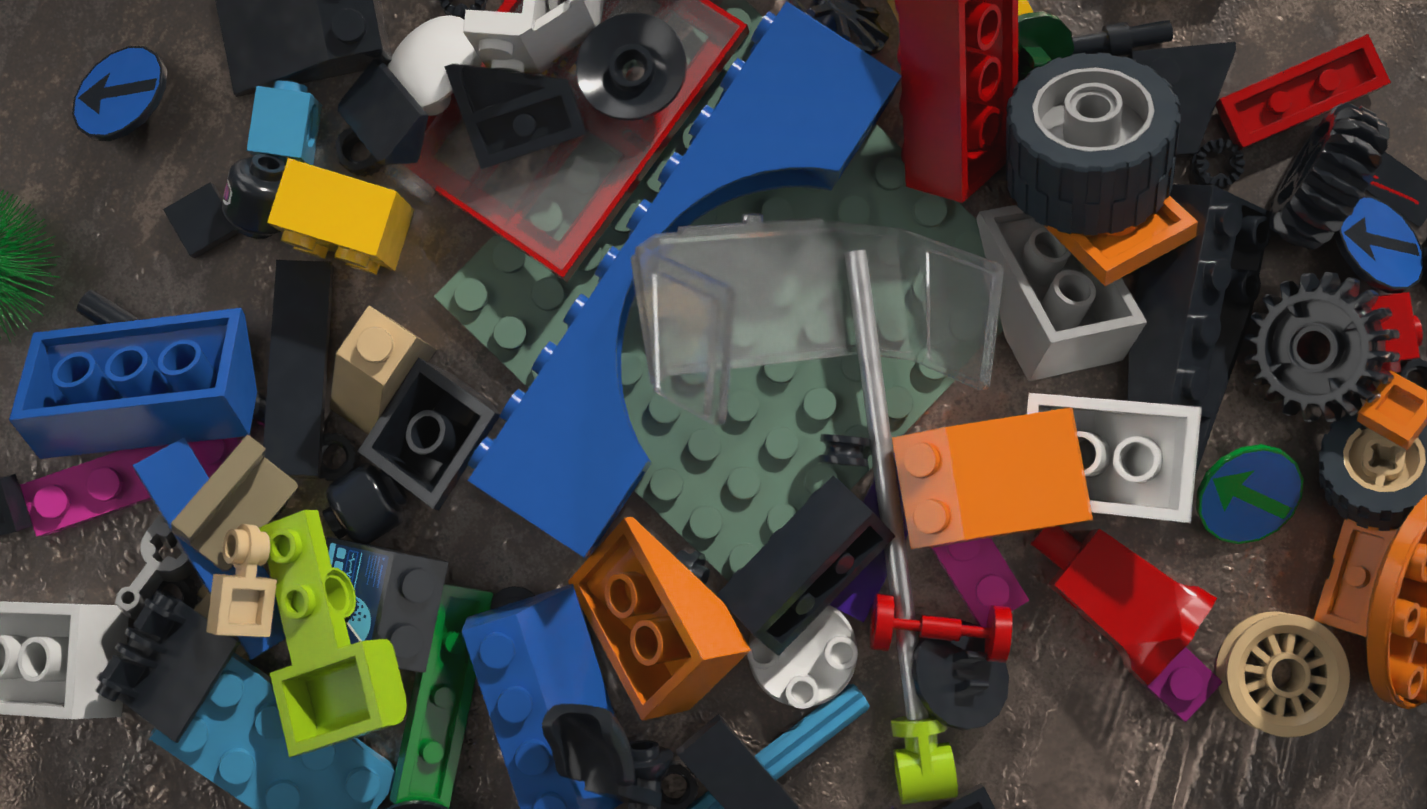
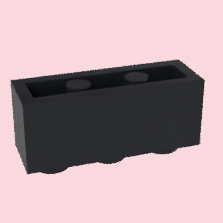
(805, 565)

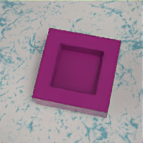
(1184, 685)

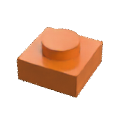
(1398, 413)

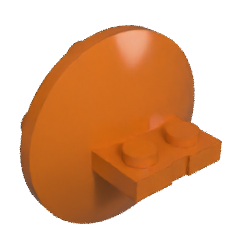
(1382, 595)

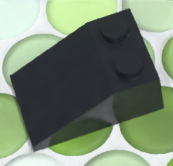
(300, 40)

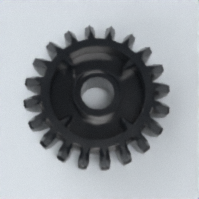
(1354, 340)

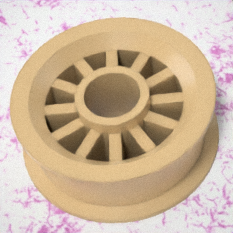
(1328, 657)

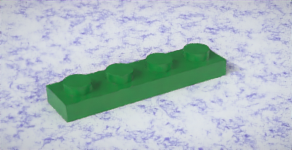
(439, 704)

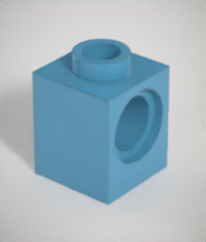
(285, 122)

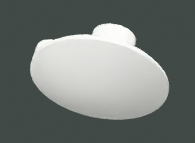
(422, 58)
(812, 666)

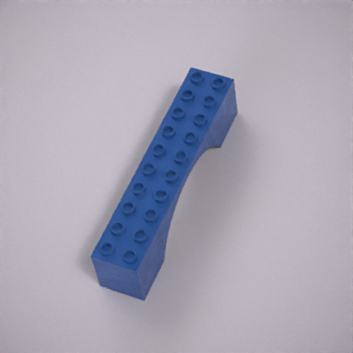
(780, 123)

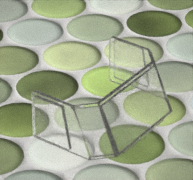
(782, 296)

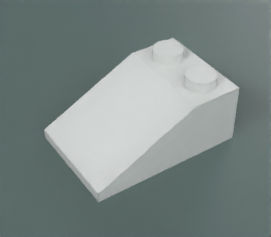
(1134, 454)
(54, 657)

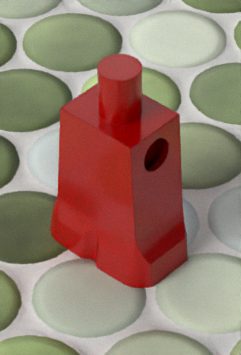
(1125, 598)

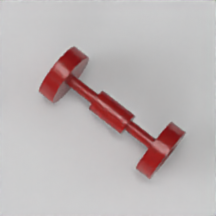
(996, 633)

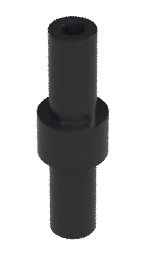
(1120, 38)

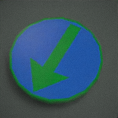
(1249, 494)

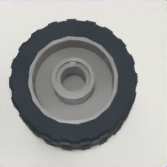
(1091, 143)

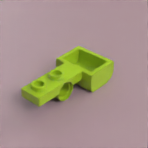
(332, 686)

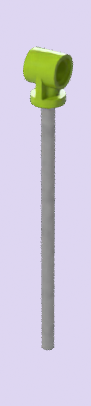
(924, 767)

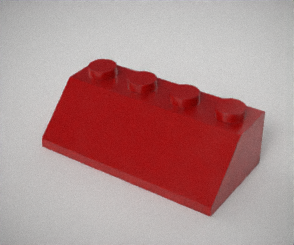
(955, 91)

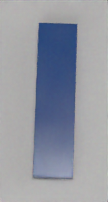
(172, 481)

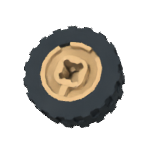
(1370, 475)

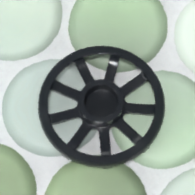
(842, 14)

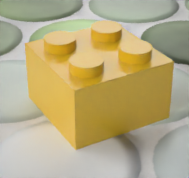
(342, 215)

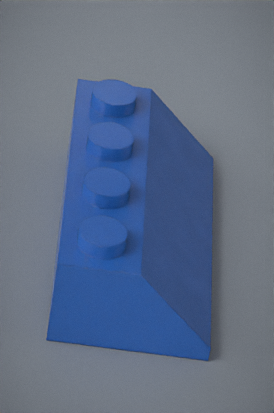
(136, 384)
(525, 664)

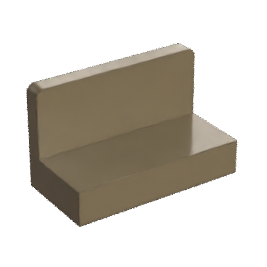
(239, 492)

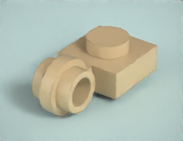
(242, 601)

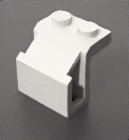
(533, 38)

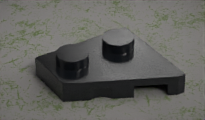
(1196, 79)

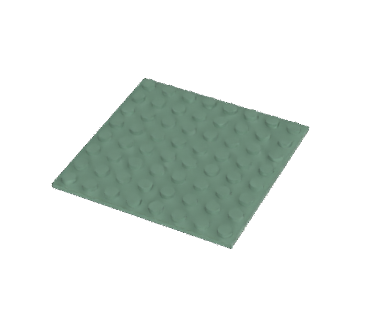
(752, 474)

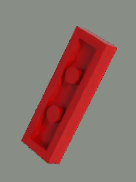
(1302, 92)

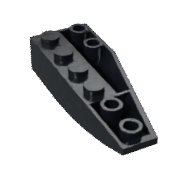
(1198, 305)

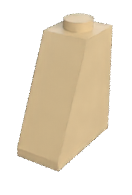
(373, 367)

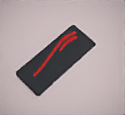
(1400, 189)

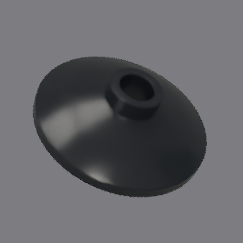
(627, 43)

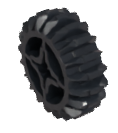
(1328, 176)

